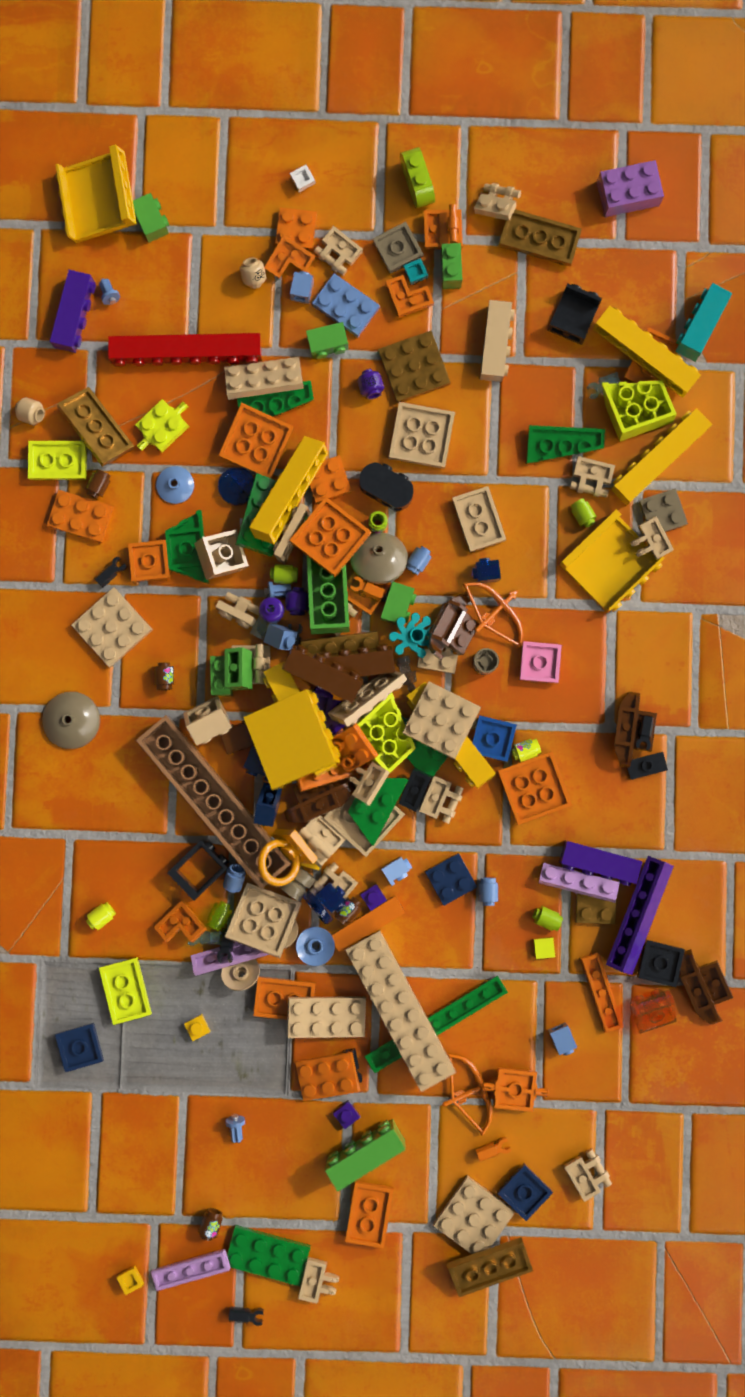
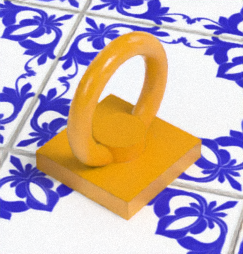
(293, 848)

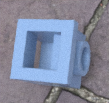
(397, 870)

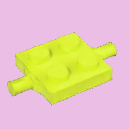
(162, 425)

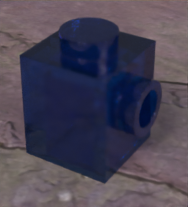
(486, 571)
(332, 897)

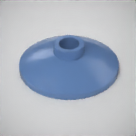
(181, 491)
(313, 956)

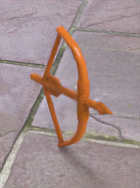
(489, 618)
(461, 1096)

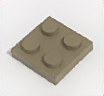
(397, 247)
(666, 508)

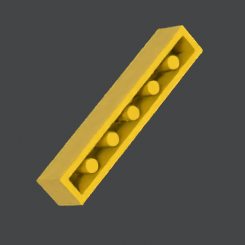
(646, 351)
(662, 456)
(288, 490)
(284, 687)
(468, 758)

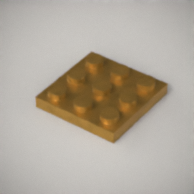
(414, 366)

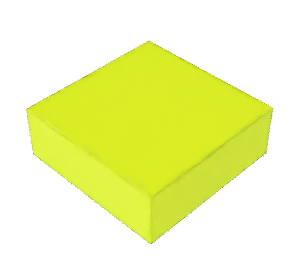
(544, 948)

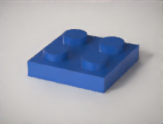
(494, 738)

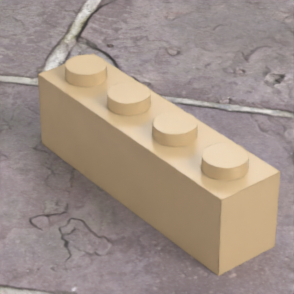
(496, 341)

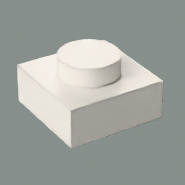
(302, 178)

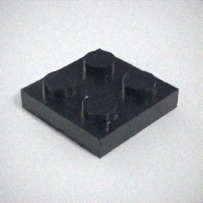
(660, 963)

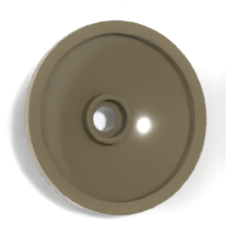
(380, 566)
(83, 724)

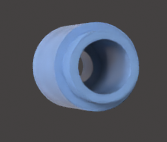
(418, 560)
(234, 878)
(488, 891)

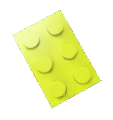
(57, 460)
(125, 991)

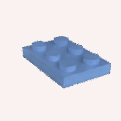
(346, 305)

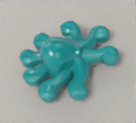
(411, 635)

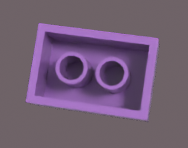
(630, 188)

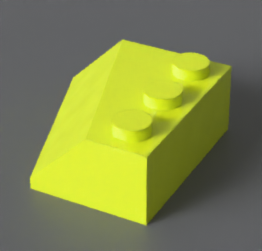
(637, 407)
(384, 731)

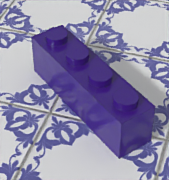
(72, 311)
(600, 862)

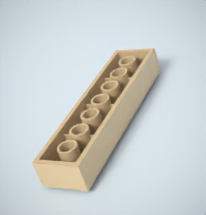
(401, 1011)

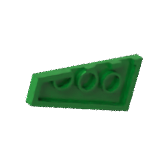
(279, 402)
(557, 442)
(425, 758)

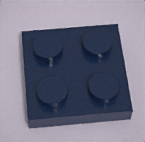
(451, 879)
(79, 1047)
(525, 1192)

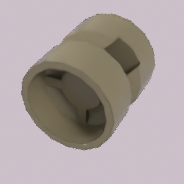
(485, 661)
(297, 887)

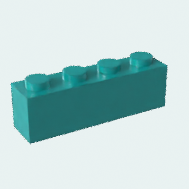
(703, 323)

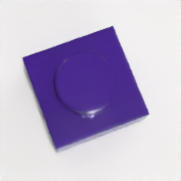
(373, 897)
(346, 1114)

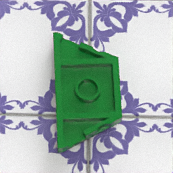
(181, 547)
(374, 817)

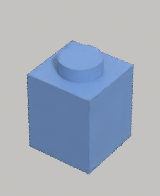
(301, 287)
(280, 637)
(562, 1039)

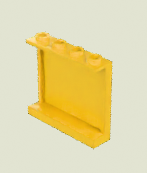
(96, 196)
(608, 564)
(292, 738)

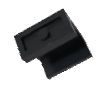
(575, 313)

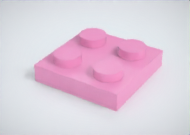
(540, 662)

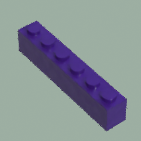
(639, 915)

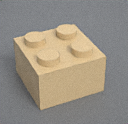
(220, 554)
(207, 721)

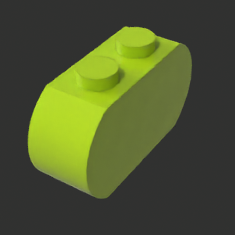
(417, 177)

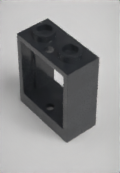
(184, 883)

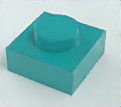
(415, 271)

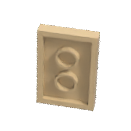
(479, 519)
(284, 547)

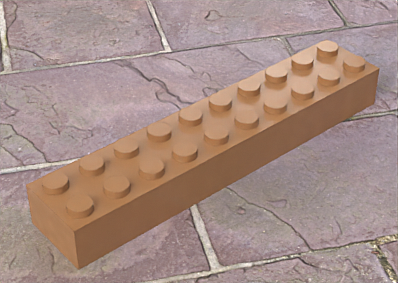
(211, 798)

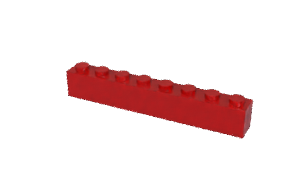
(185, 349)

